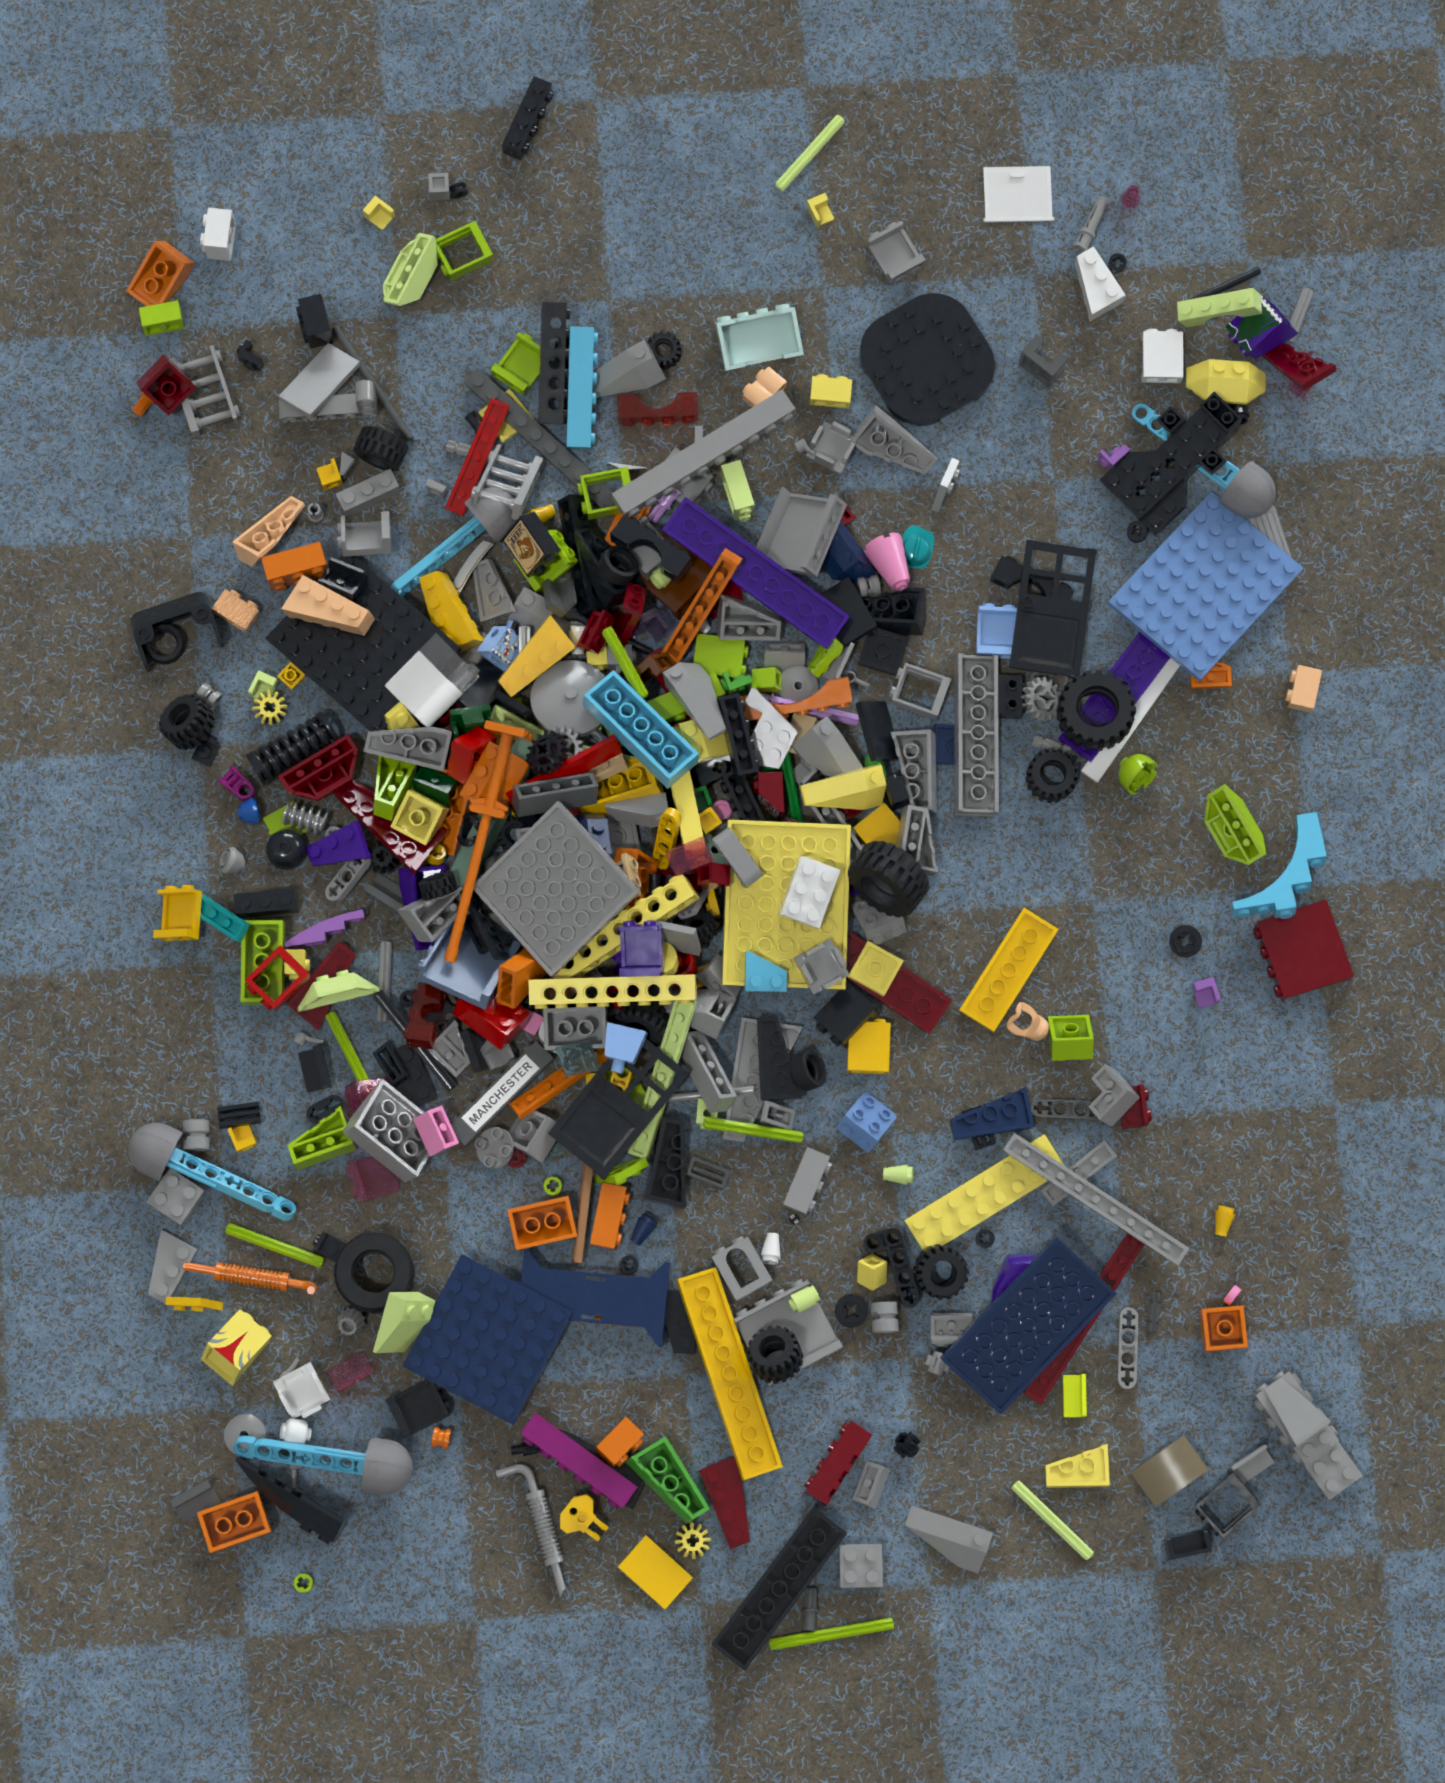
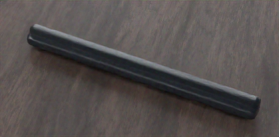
(400, 1022)

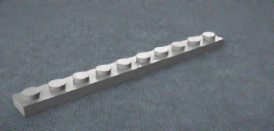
(1096, 1199)

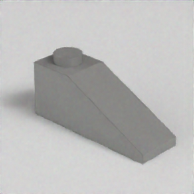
(639, 811)

